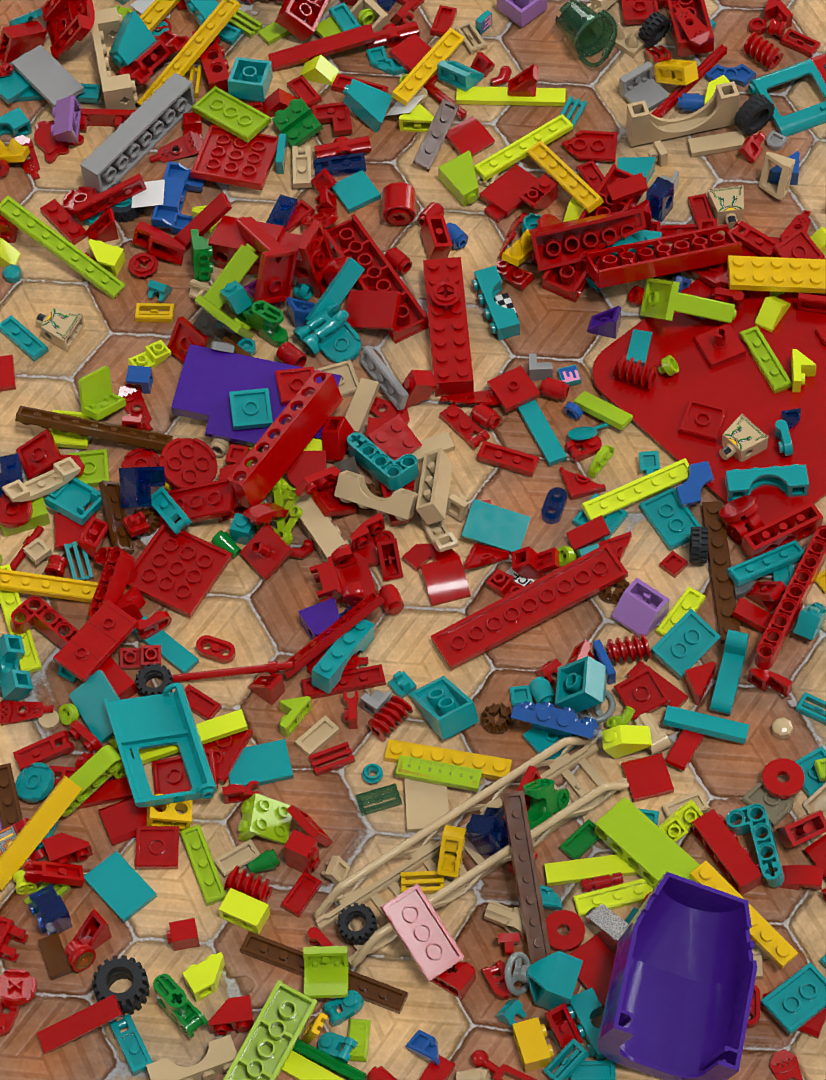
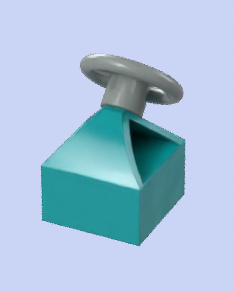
(583, 687)
(549, 979)

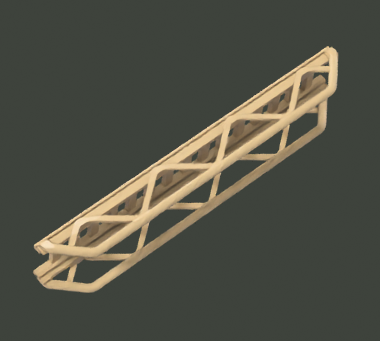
(467, 879)

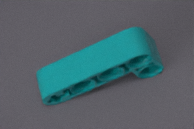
(387, 471)
(730, 672)
(762, 845)

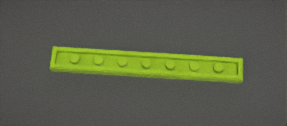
(61, 247)

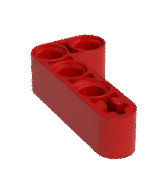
(116, 571)
(38, 619)

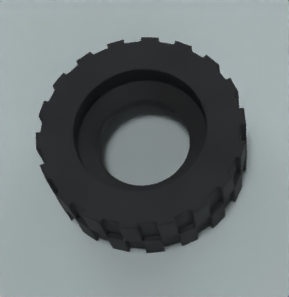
(754, 114)

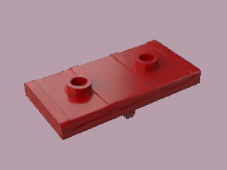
(96, 641)

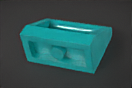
(458, 74)

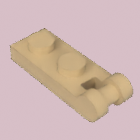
(302, 166)

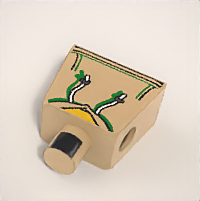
(727, 204)
(61, 327)
(743, 440)

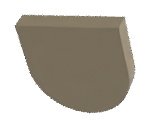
(776, 808)

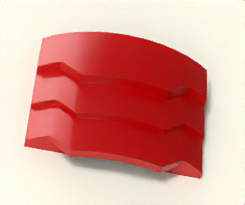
(67, 23)

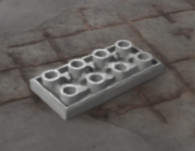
(47, 75)

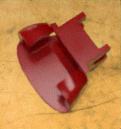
(348, 580)

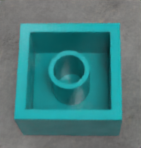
(250, 79)

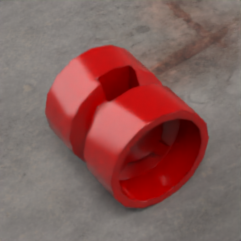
(744, 526)

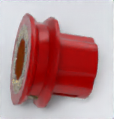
(79, 955)

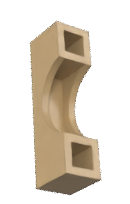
(352, 488)
(217, 1060)

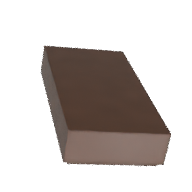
(54, 956)

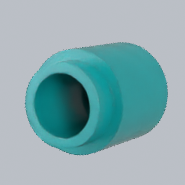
(542, 690)

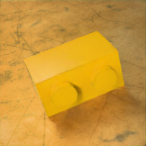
(532, 1044)

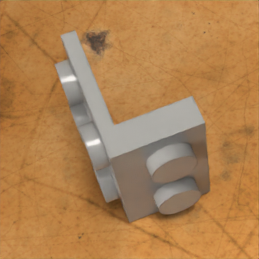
(641, 86)

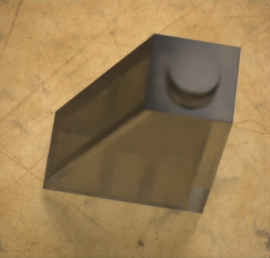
(212, 326)
(606, 925)

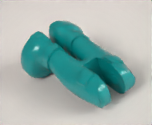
(331, 319)

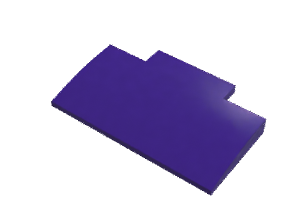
(206, 385)

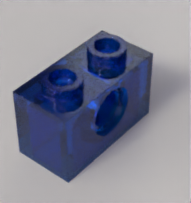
(660, 198)

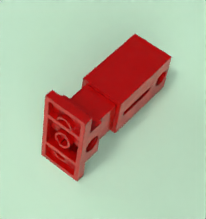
(312, 249)

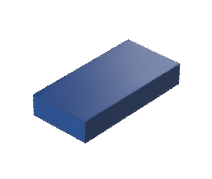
(602, 657)

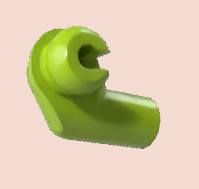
(623, 719)

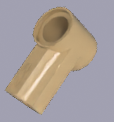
(659, 738)
(505, 917)

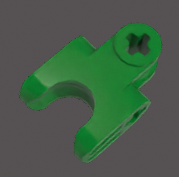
(266, 321)
(544, 800)
(177, 1006)

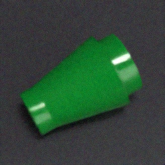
(224, 541)
(266, 861)

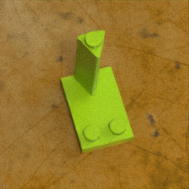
(234, 270)
(663, 299)

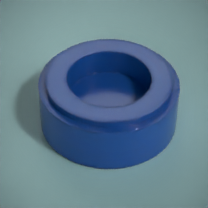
(573, 410)

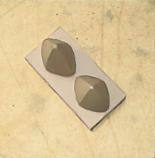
(628, 42)

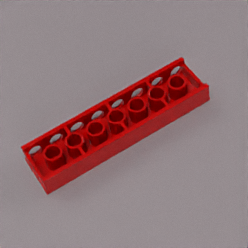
(353, 240)
(663, 258)
(570, 279)
(288, 439)

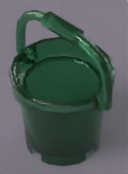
(587, 30)

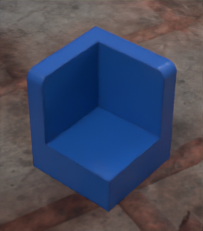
(142, 376)

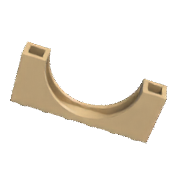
(716, 113)

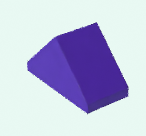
(606, 323)

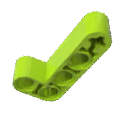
(95, 773)

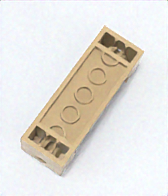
(116, 89)

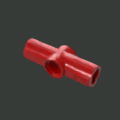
(393, 35)
(343, 146)

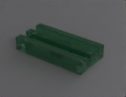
(376, 796)

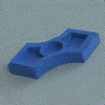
(740, 74)
(698, 476)

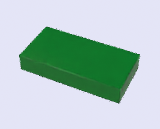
(580, 841)

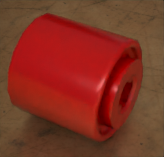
(398, 204)

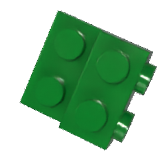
(297, 122)
(200, 257)

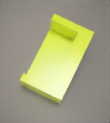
(244, 911)

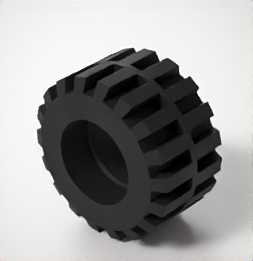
(122, 969)

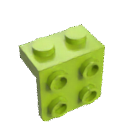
(97, 395)
(265, 819)
(326, 971)

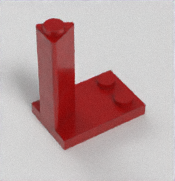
(276, 262)

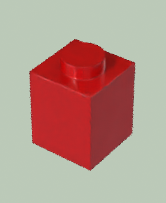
(183, 934)

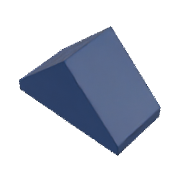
(775, 172)
(298, 310)

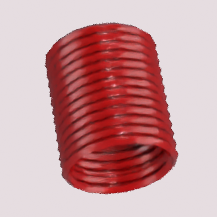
(289, 354)

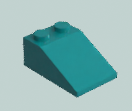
(445, 707)

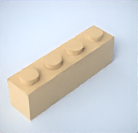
(434, 486)
(319, 528)

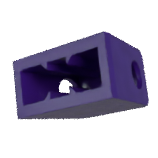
(319, 617)

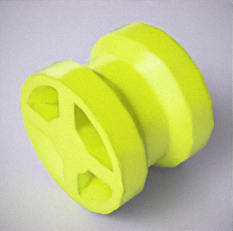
(22, 886)

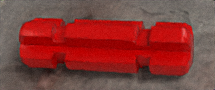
(601, 881)

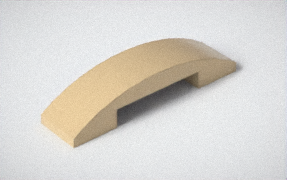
(44, 484)
(439, 535)

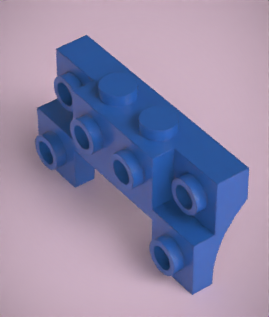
(177, 183)
(555, 720)

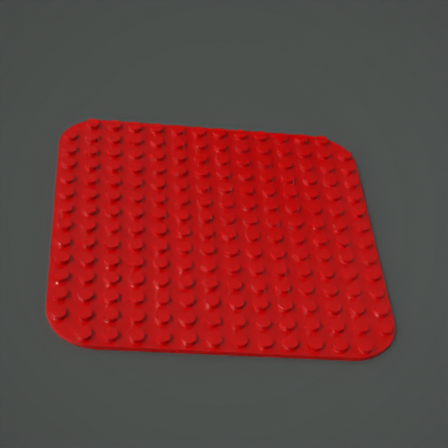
(734, 386)

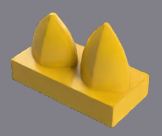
(14, 152)
(519, 250)

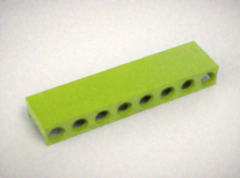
(643, 842)
(272, 1035)

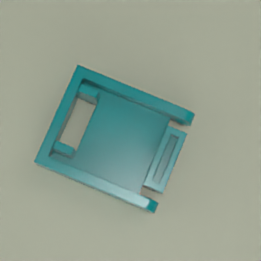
(73, 499)

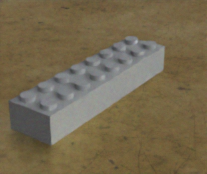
(138, 134)

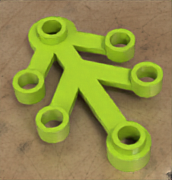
(285, 530)

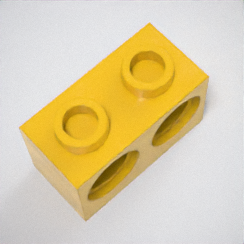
(676, 72)
(170, 816)
(451, 851)

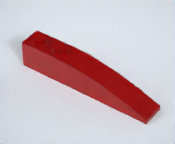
(570, 240)

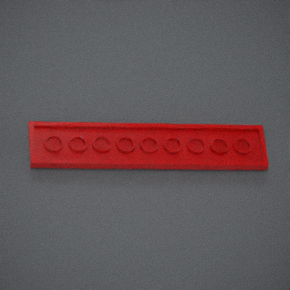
(529, 606)

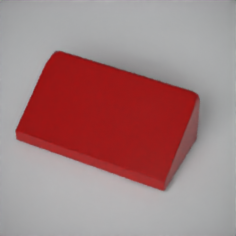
(93, 536)

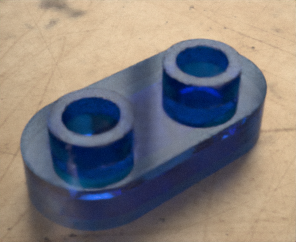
(555, 504)

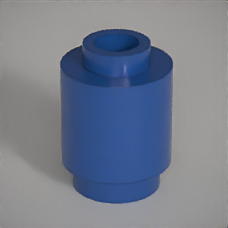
(690, 102)
(457, 236)

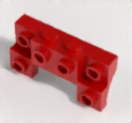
(153, 56)

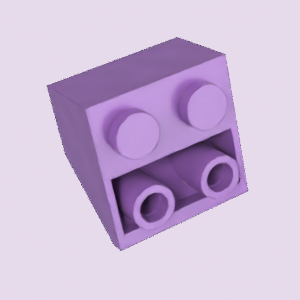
(641, 608)

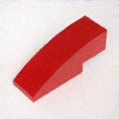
(158, 243)

